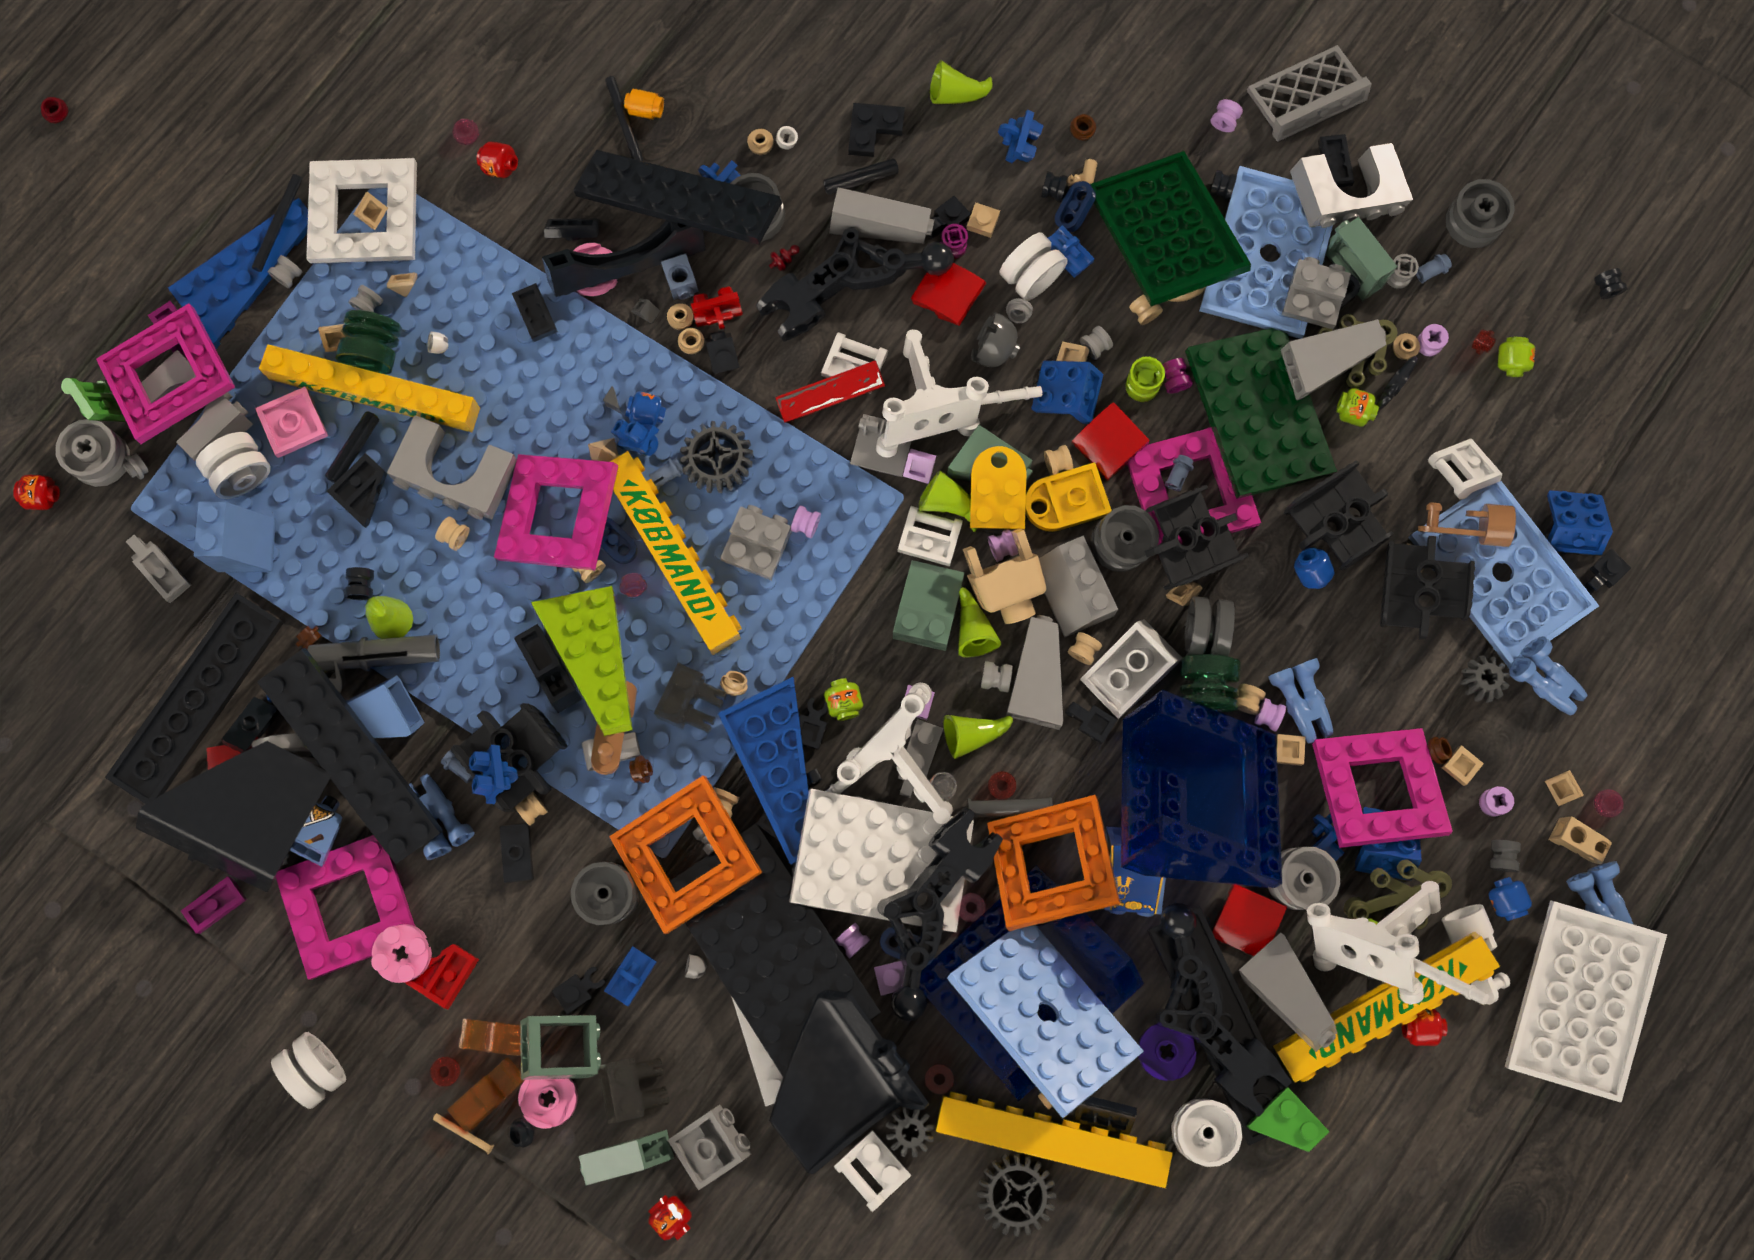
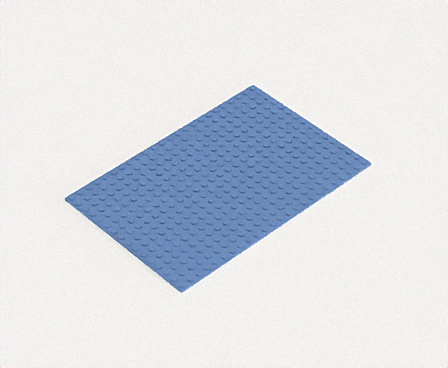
(546, 404)

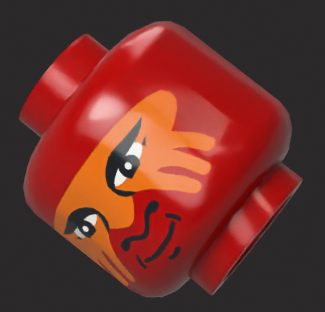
(497, 159)
(36, 492)
(1425, 1029)
(670, 1218)

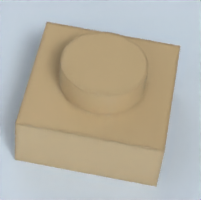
(983, 220)
(1073, 352)
(1290, 749)
(1462, 765)

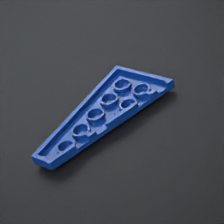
(228, 283)
(771, 751)

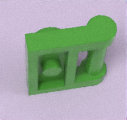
(94, 399)

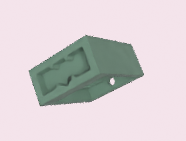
(1361, 256)
(531, 1047)

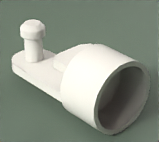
(1475, 919)

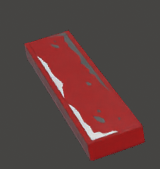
(830, 391)

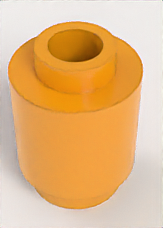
(644, 104)

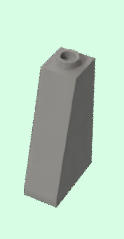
(880, 217)
(1325, 356)
(1037, 683)
(1287, 990)

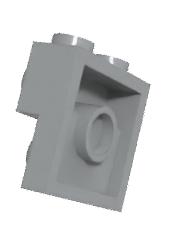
(1316, 292)
(756, 542)
(710, 1146)

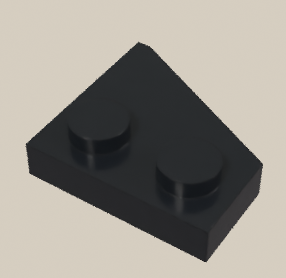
(360, 489)

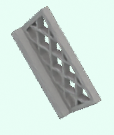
(1323, 105)

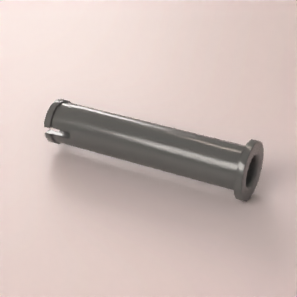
(1009, 807)

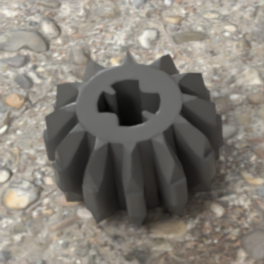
(1480, 687)
(915, 1140)

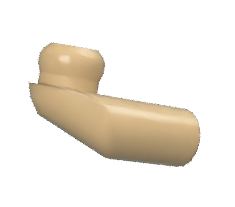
(1087, 175)

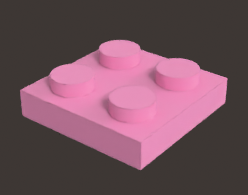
(291, 422)

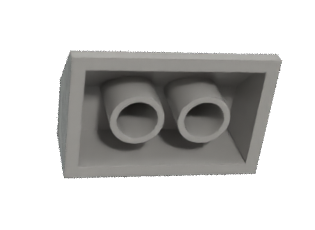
(1076, 587)

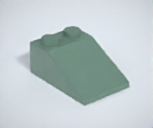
(928, 605)

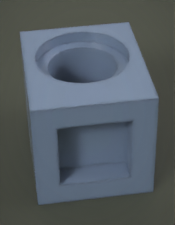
(678, 267)

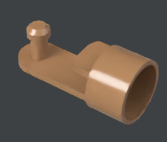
(1494, 529)
(608, 748)

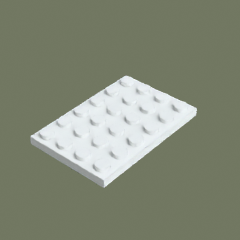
(865, 852)
(1585, 1001)

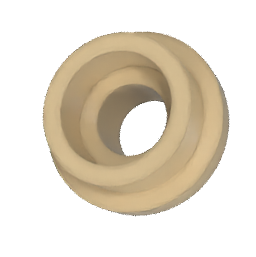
(760, 148)
(683, 323)
(691, 333)
(1403, 353)
(734, 683)

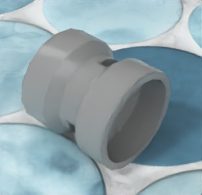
(1403, 276)
(996, 676)

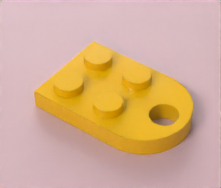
(998, 493)
(1069, 499)

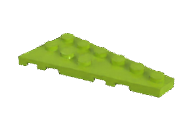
(589, 644)

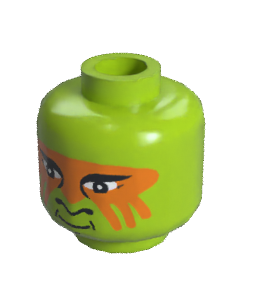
(1516, 356)
(1357, 407)
(843, 699)

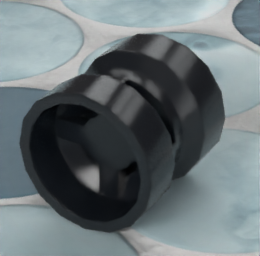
(359, 583)

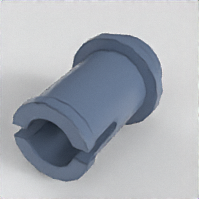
(1438, 265)
(1179, 472)
(667, 473)
(451, 763)

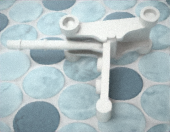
(927, 410)
(888, 744)
(1384, 949)

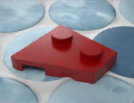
(445, 975)

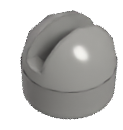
(695, 967)

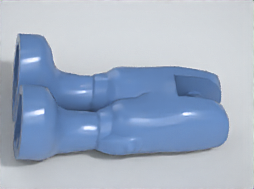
(1557, 683)
(1306, 709)
(442, 809)
(1602, 875)

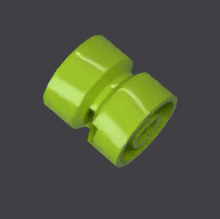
(1145, 379)

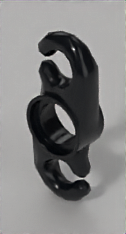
(1397, 382)

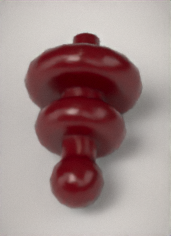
(785, 256)

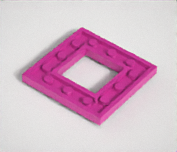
(119, 367)
(1199, 445)
(581, 550)
(1353, 827)
(297, 892)

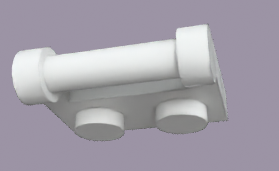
(840, 362)
(1472, 464)
(929, 544)
(880, 1164)

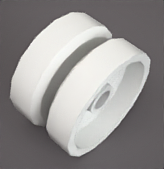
(1033, 266)
(233, 465)
(308, 1070)
(1220, 1121)

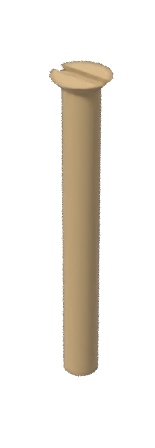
(466, 1135)

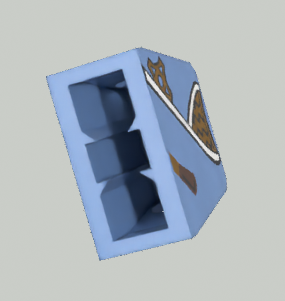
(319, 832)

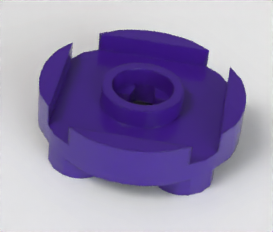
(1167, 1068)

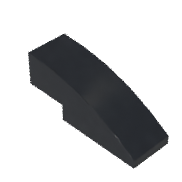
(547, 668)

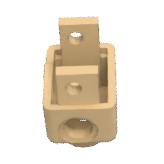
(1009, 583)

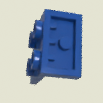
(1068, 389)
(1579, 522)
(1387, 854)

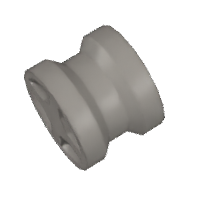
(285, 271)
(365, 299)
(1097, 342)

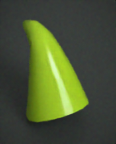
(953, 87)
(946, 496)
(388, 617)
(975, 631)
(969, 734)

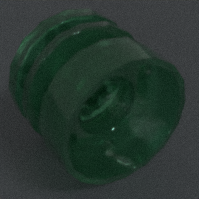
(368, 341)
(1210, 680)

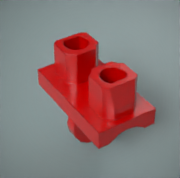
(716, 309)

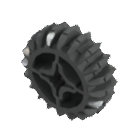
(726, 457)
(1027, 1186)

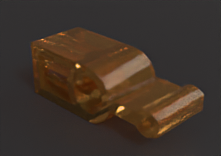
(490, 1037)
(486, 1095)

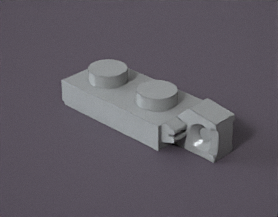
(158, 569)
(922, 750)

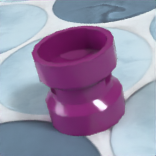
(959, 243)
(1175, 376)

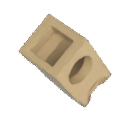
(1580, 839)

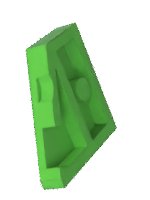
(1289, 1122)

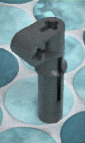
(373, 653)

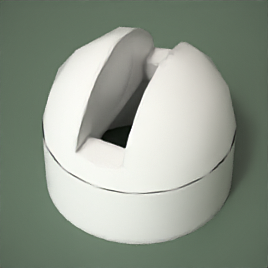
(792, 139)
(437, 343)

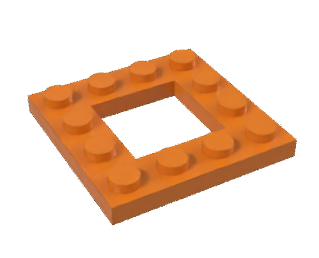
(634, 841)
(1093, 893)

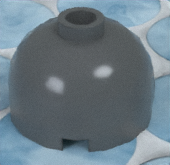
(996, 342)

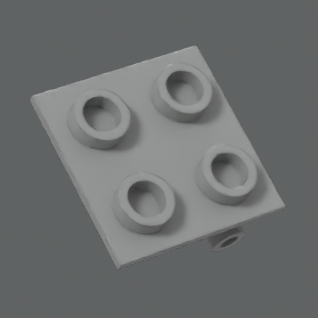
(865, 448)

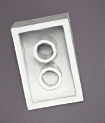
(1131, 668)

